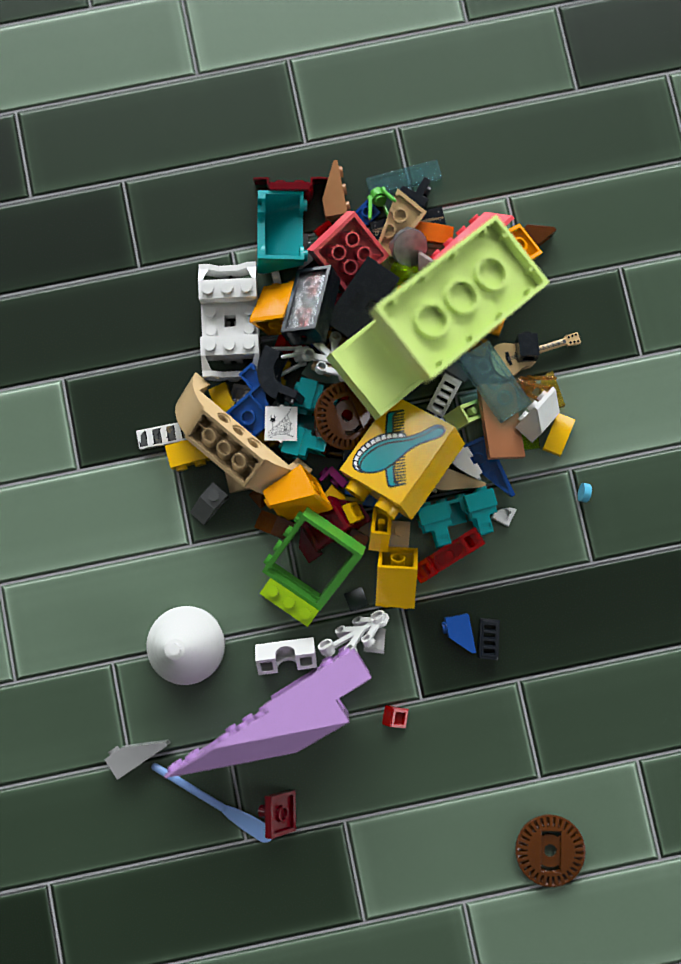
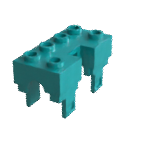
(305, 442)
(446, 513)

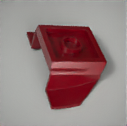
(297, 185)
(314, 540)

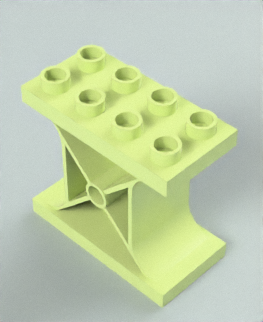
(437, 316)

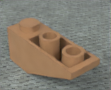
(333, 197)

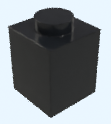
(527, 347)

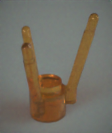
(528, 384)

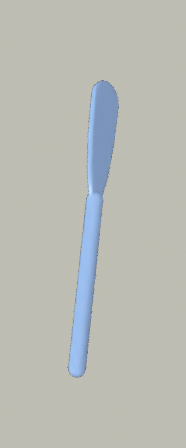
(243, 820)

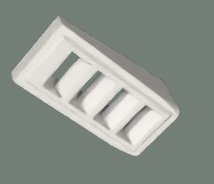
(436, 409)

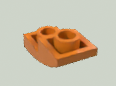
(435, 232)

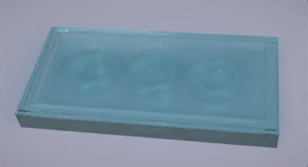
(494, 381)

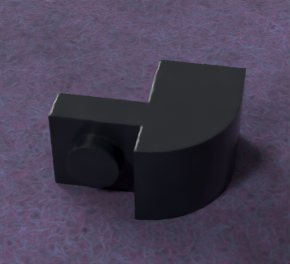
(421, 194)

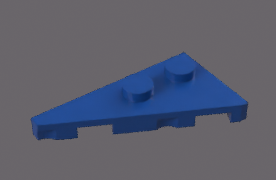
(491, 468)

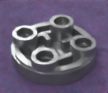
(407, 245)

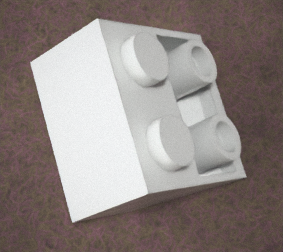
(539, 415)

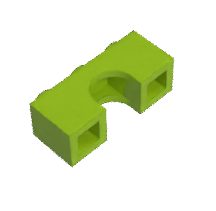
(289, 602)

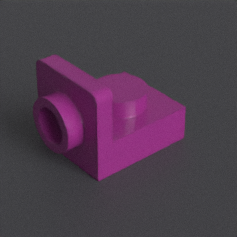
(336, 478)

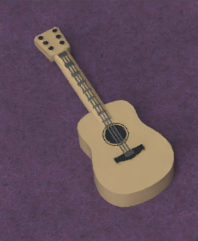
(507, 352)

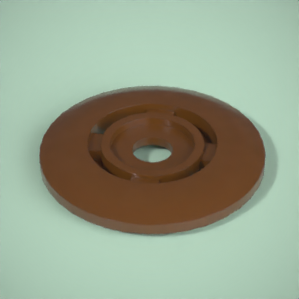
(329, 420)
(568, 855)

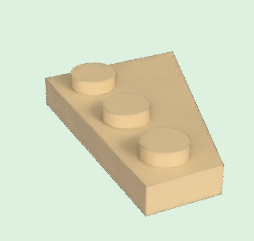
(401, 214)

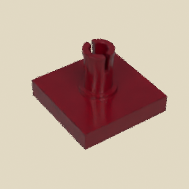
(279, 813)

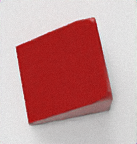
(395, 717)

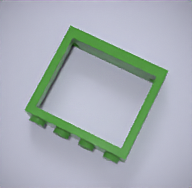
(296, 585)

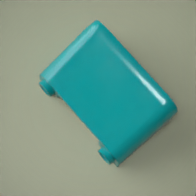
(280, 230)

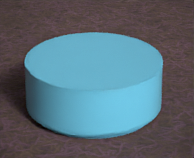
(584, 492)

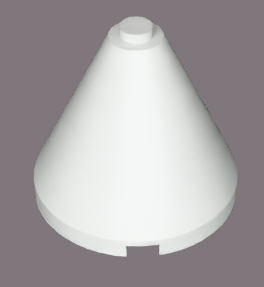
(185, 645)

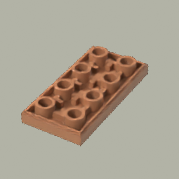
(501, 439)

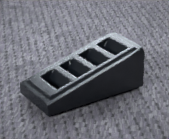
(480, 654)

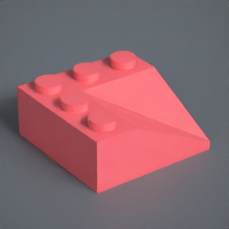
(347, 247)

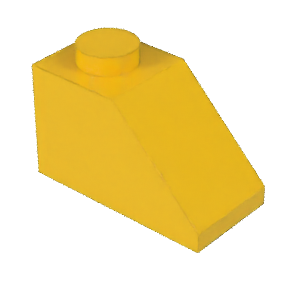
(379, 532)

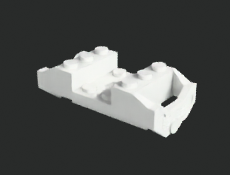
(226, 300)

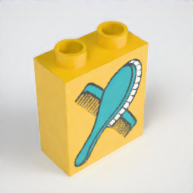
(401, 459)

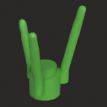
(378, 197)

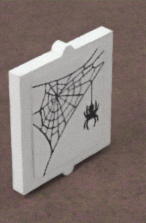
(280, 423)

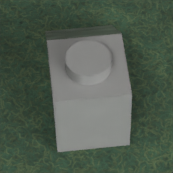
(378, 646)

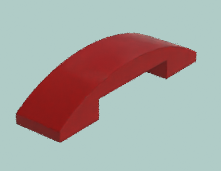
(449, 554)

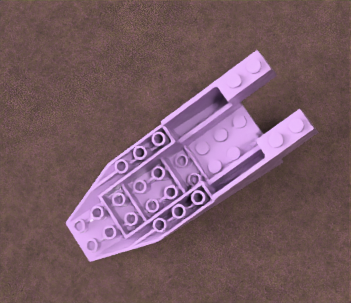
(288, 722)

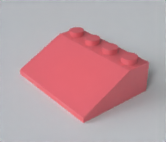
(475, 222)

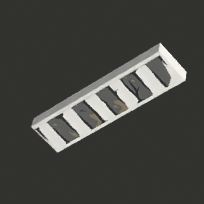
(160, 436)

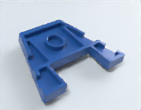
(251, 408)

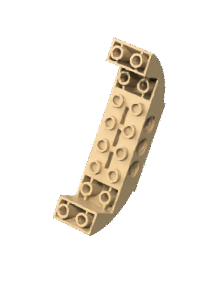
(227, 441)

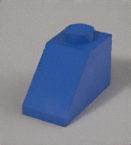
(459, 630)

